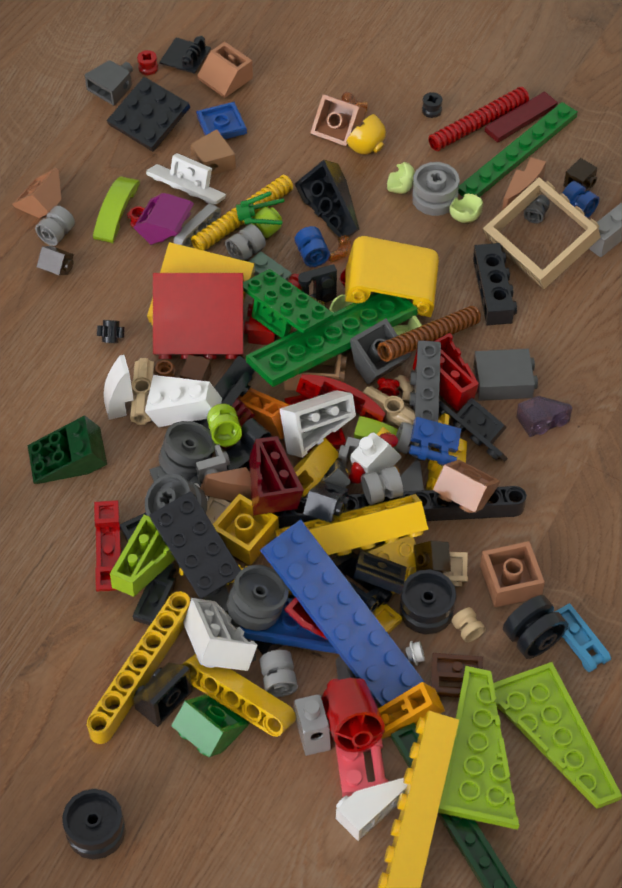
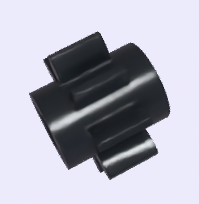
(110, 331)

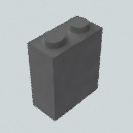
(504, 374)

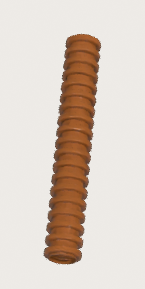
(431, 331)

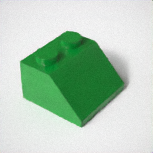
(208, 724)

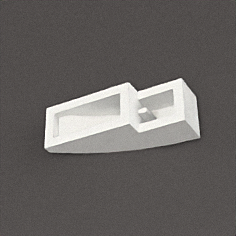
(117, 389)

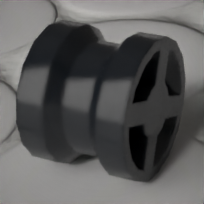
(432, 105)

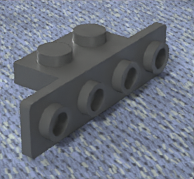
(426, 381)

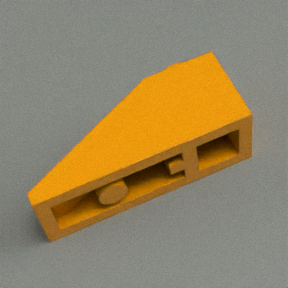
(409, 708)

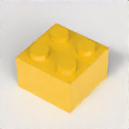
(243, 532)

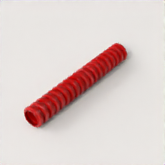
(478, 119)

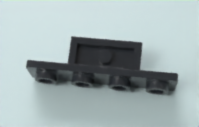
(233, 384)
(480, 423)

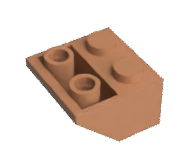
(226, 70)

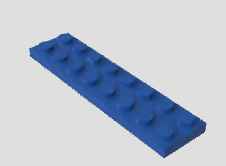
(340, 613)

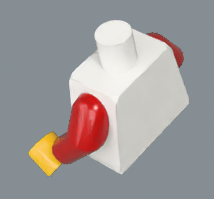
(373, 454)

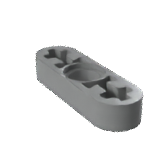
(196, 224)

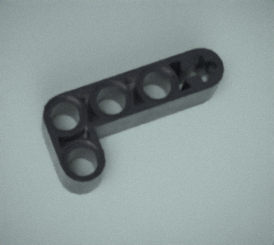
(241, 451)

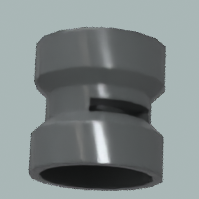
(536, 210)

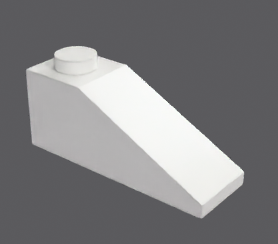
(368, 806)

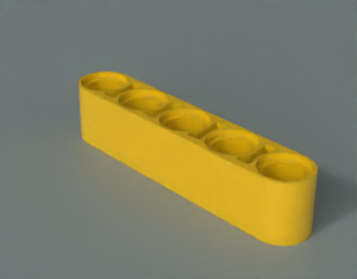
(242, 697)

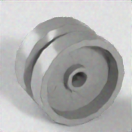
(435, 188)

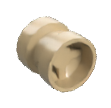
(468, 624)

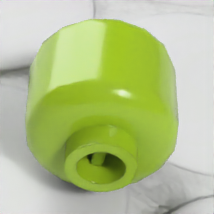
(270, 214)

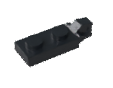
(155, 596)

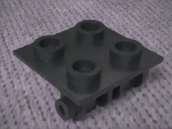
(186, 54)

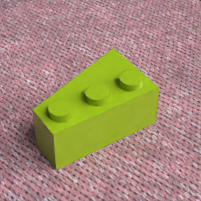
(141, 559)

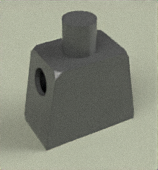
(109, 81)

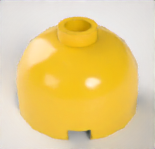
(368, 136)

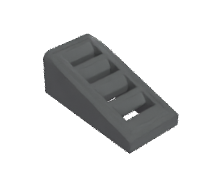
(337, 475)

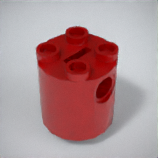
(352, 714)

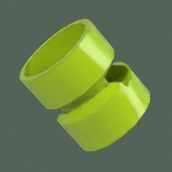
(224, 425)

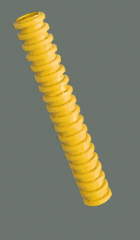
(230, 220)

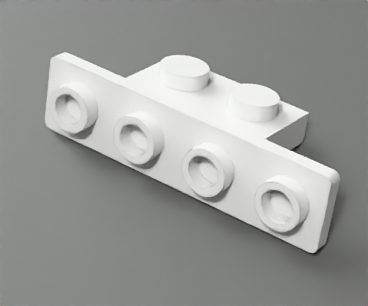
(188, 177)

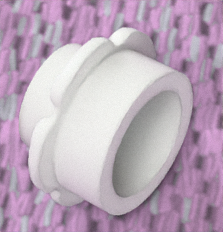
(415, 652)

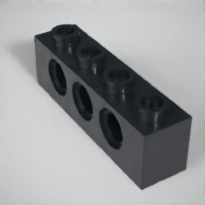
(493, 284)

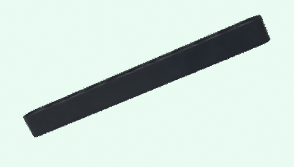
(431, 502)

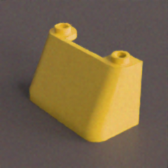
(393, 271)

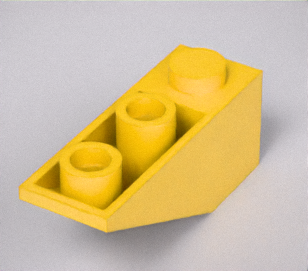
(315, 465)

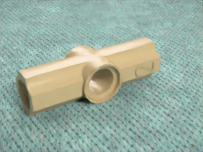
(140, 388)
(393, 407)

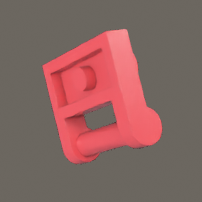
(353, 769)

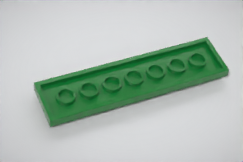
(305, 350)

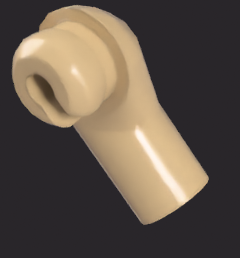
(405, 387)

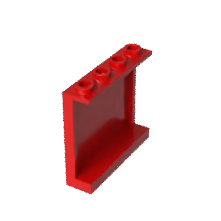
(198, 315)

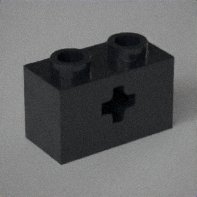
(326, 501)

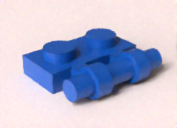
(435, 435)

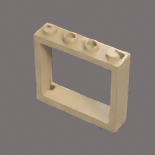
(567, 257)

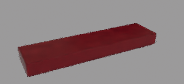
(520, 117)

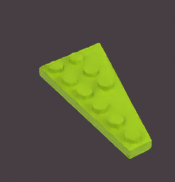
(547, 716)
(478, 768)

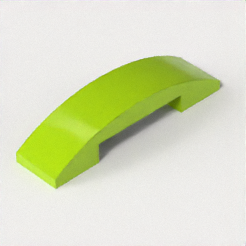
(113, 208)

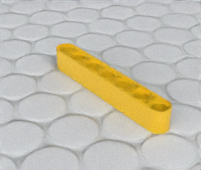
(138, 676)

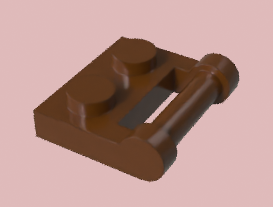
(451, 668)

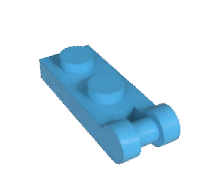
(582, 639)

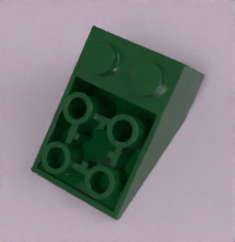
(67, 452)

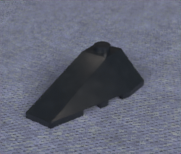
(329, 196)

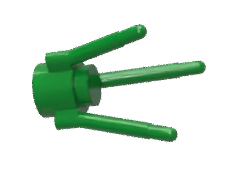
(246, 210)

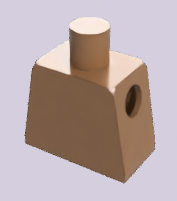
(214, 153)

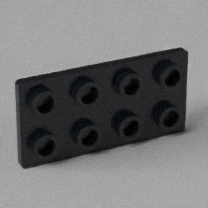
(195, 544)

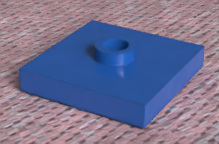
(222, 118)

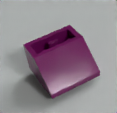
(163, 217)

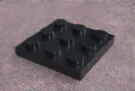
(148, 114)

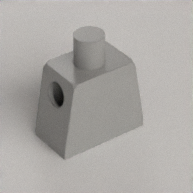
(310, 720)

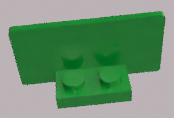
(283, 305)

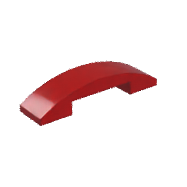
(316, 385)
(107, 542)

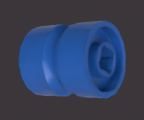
(580, 197)
(312, 246)

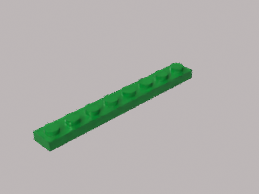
(518, 151)

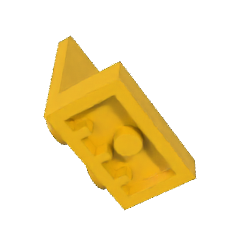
(400, 552)

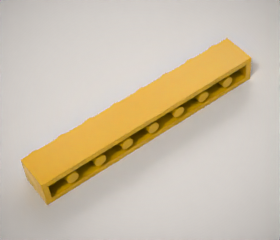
(420, 802)

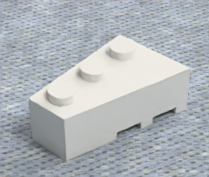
(179, 400)
(314, 419)
(215, 638)

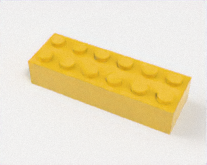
(369, 525)

